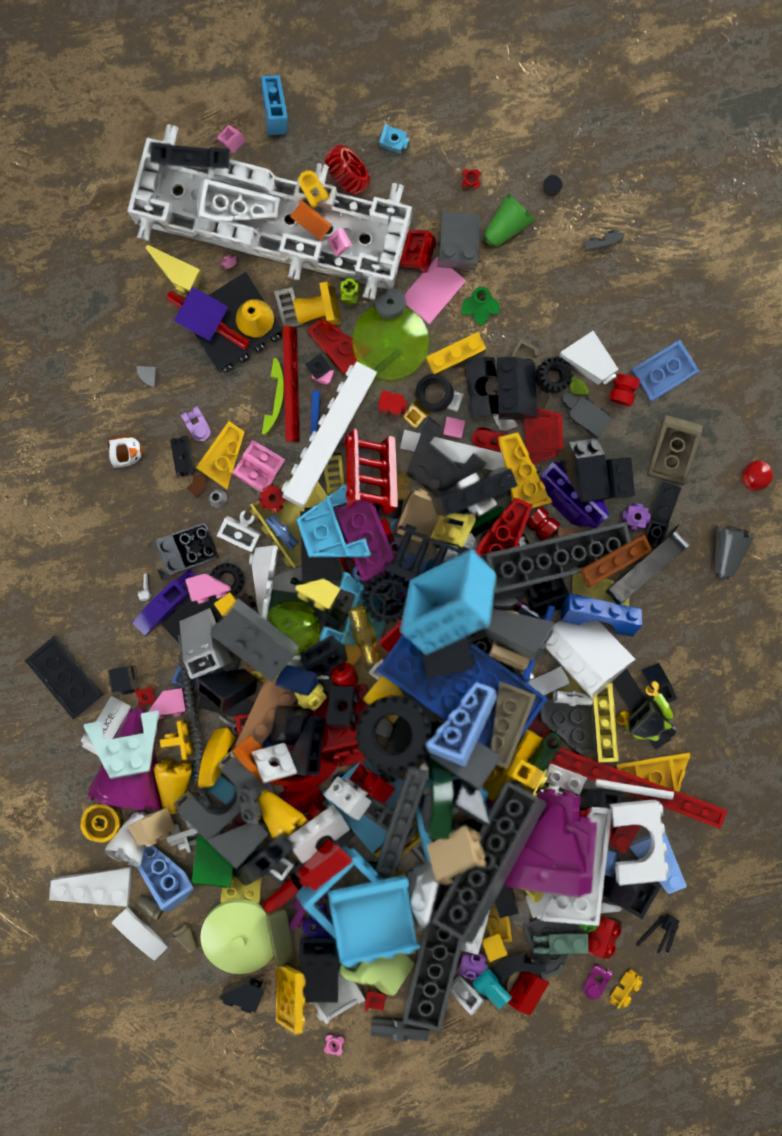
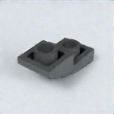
(609, 239)

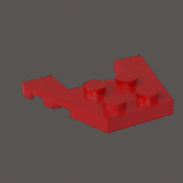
(544, 435)

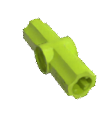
(349, 291)

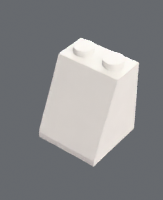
(590, 359)

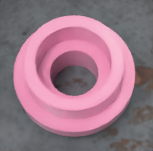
(228, 261)

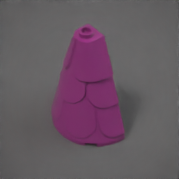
(128, 791)

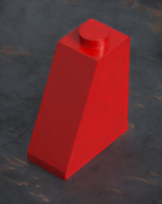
(323, 865)

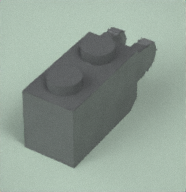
(586, 414)

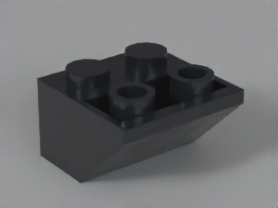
(244, 993)

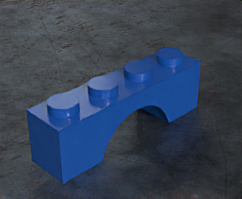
(581, 609)

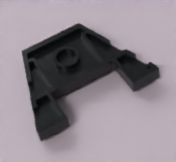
(434, 468)

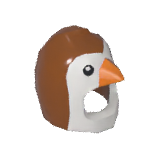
(124, 450)

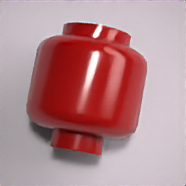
(344, 675)

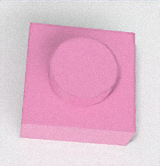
(339, 242)

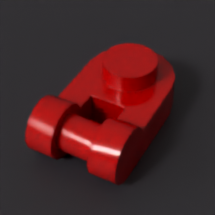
(483, 436)

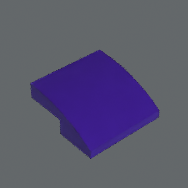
(200, 313)

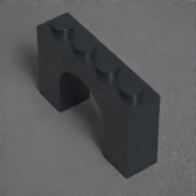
(492, 484)

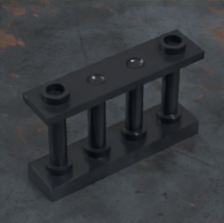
(413, 572)

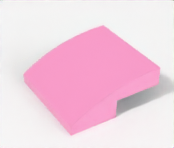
(258, 466)

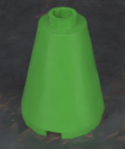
(507, 222)

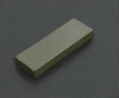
(280, 936)

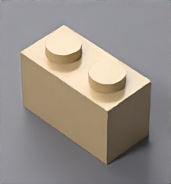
(152, 827)

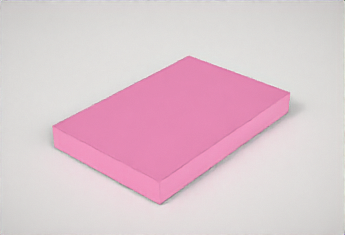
(433, 291)

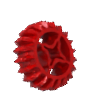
(347, 169)

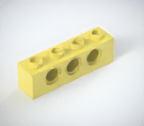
(606, 725)

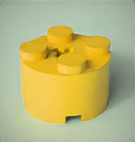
(91, 817)

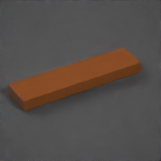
(615, 560)

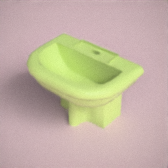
(384, 973)

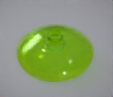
(304, 624)

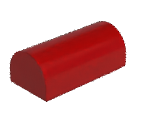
(281, 896)

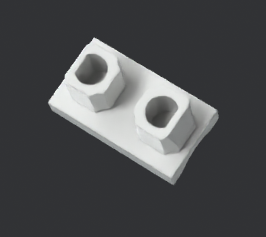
(177, 837)

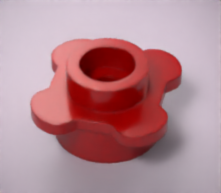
(475, 174)
(141, 693)

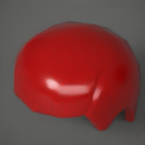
(757, 475)

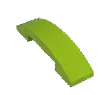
(270, 421)

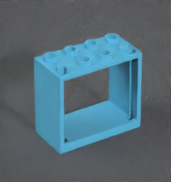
(460, 577)
(308, 896)

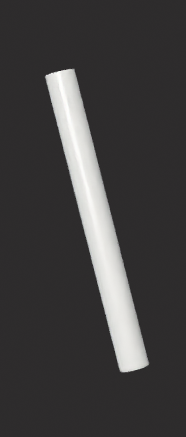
(634, 789)

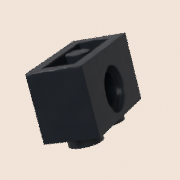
(338, 696)

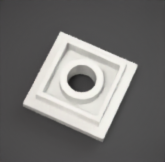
(276, 753)

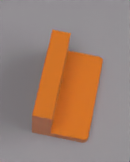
(311, 220)
(244, 755)

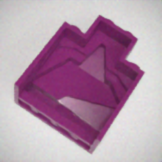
(559, 849)

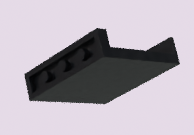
(220, 349)

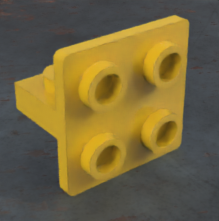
(179, 738)

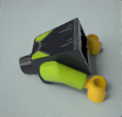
(651, 719)

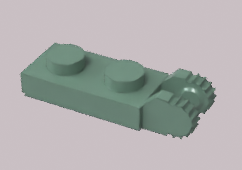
(563, 943)

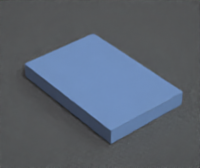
(665, 370)

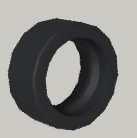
(424, 382)

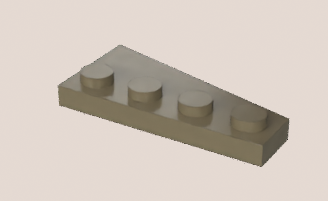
(510, 718)

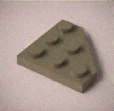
(530, 352)

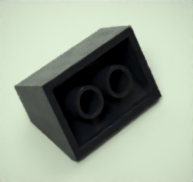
(516, 388)

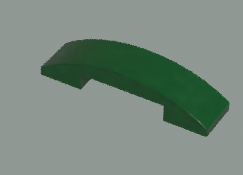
(440, 801)

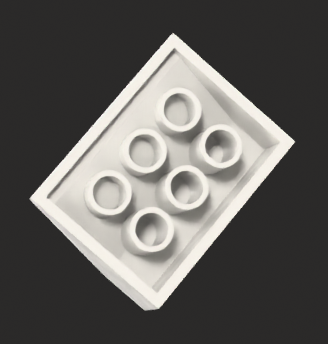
(588, 654)

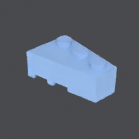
(674, 880)

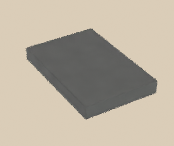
(478, 767)

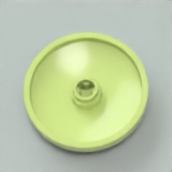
(237, 937)

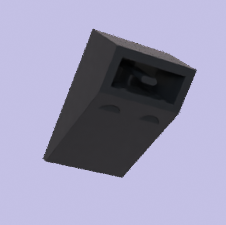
(183, 550)
(632, 897)
(320, 968)

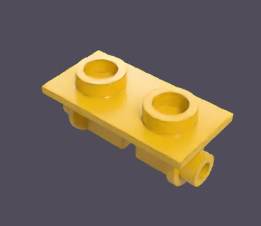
(631, 984)

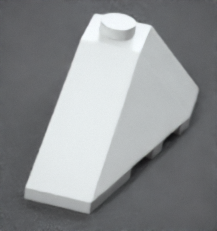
(231, 203)
(263, 568)

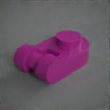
(593, 988)

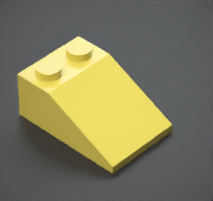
(178, 272)

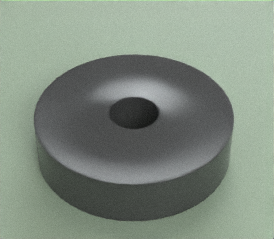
(390, 296)

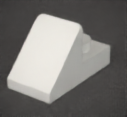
(466, 994)

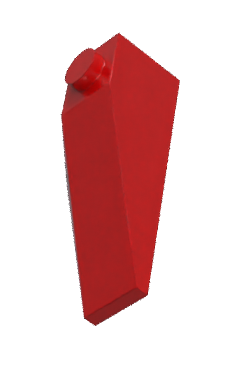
(507, 529)

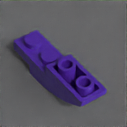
(163, 604)

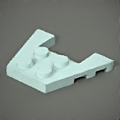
(126, 754)

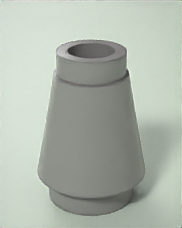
(222, 498)

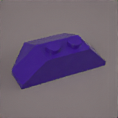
(567, 501)

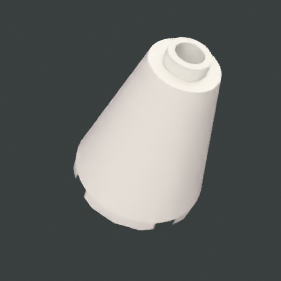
(123, 845)

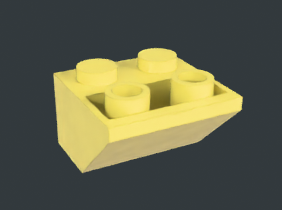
(320, 592)

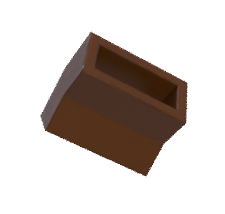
(198, 485)

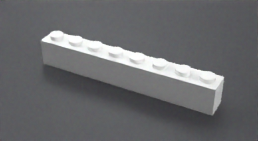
(329, 434)

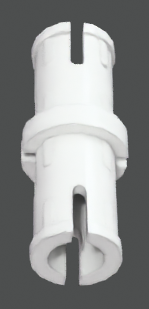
(572, 698)

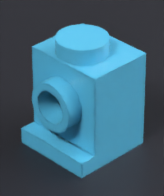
(395, 146)

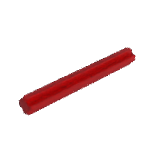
(222, 329)

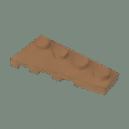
(262, 713)

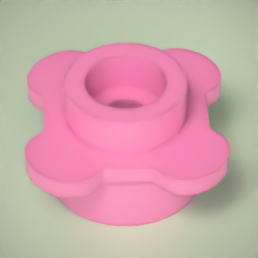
(334, 1050)

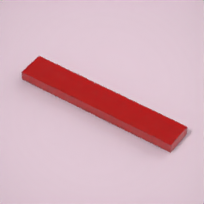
(291, 384)

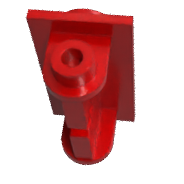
(349, 756)

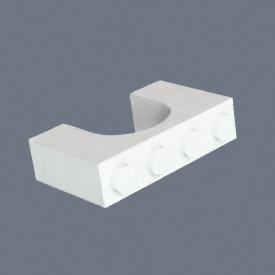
(652, 865)

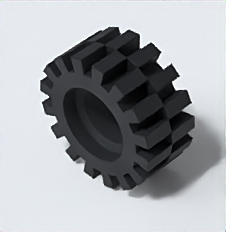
(544, 380)
(235, 571)

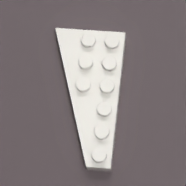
(588, 907)

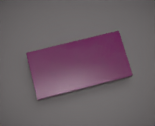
(364, 523)

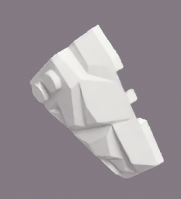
(421, 893)

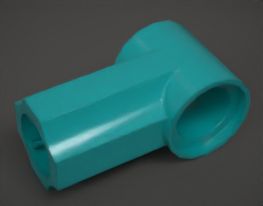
(488, 985)

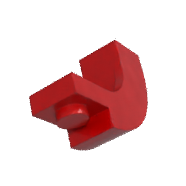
(300, 782)

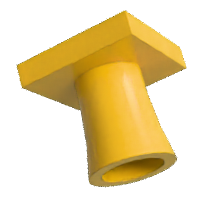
(319, 306)

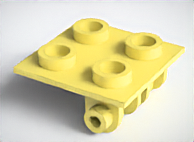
(239, 891)

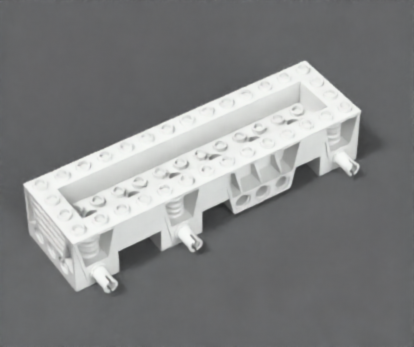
(372, 263)

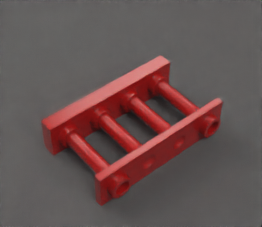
(387, 468)

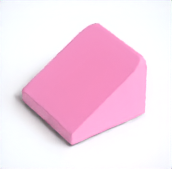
(231, 138)
(325, 379)
(454, 428)

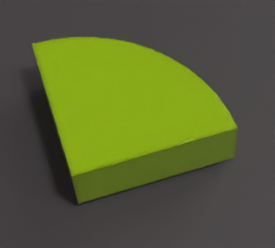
(578, 387)

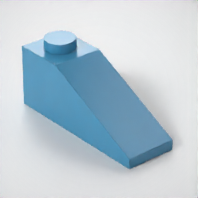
(274, 105)

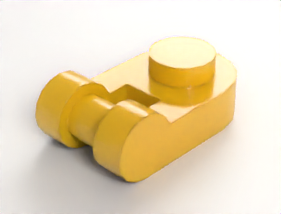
(309, 182)

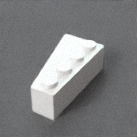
(94, 887)

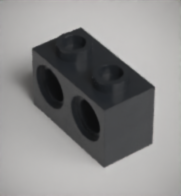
(324, 656)

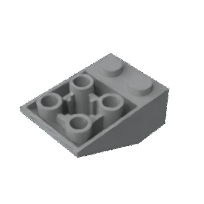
(200, 649)

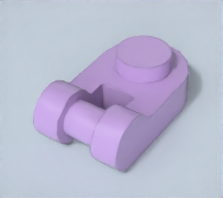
(200, 430)

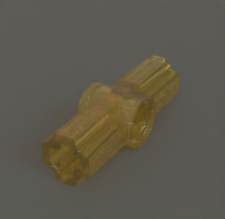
(364, 635)

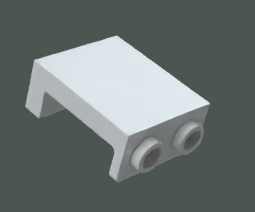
(348, 995)

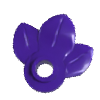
(319, 932)

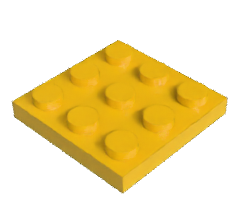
(290, 998)

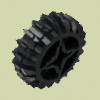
(390, 588)

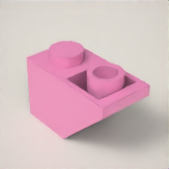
(204, 586)
(170, 703)

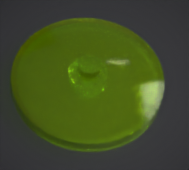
(390, 345)

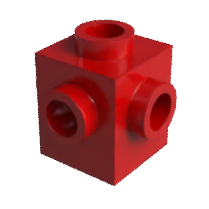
(276, 505)

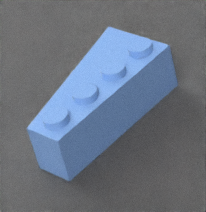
(461, 731)

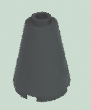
(730, 549)

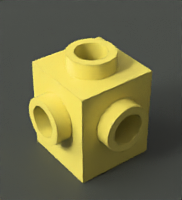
(312, 701)

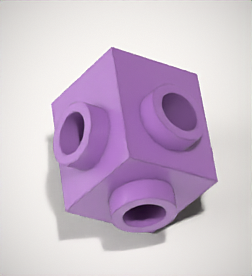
(632, 523)
(471, 965)

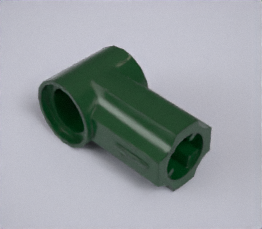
(544, 752)

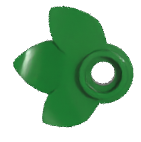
(480, 308)

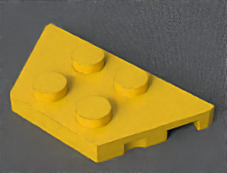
(661, 770)

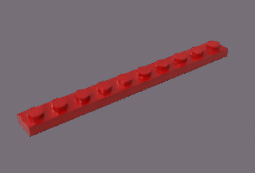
(681, 802)

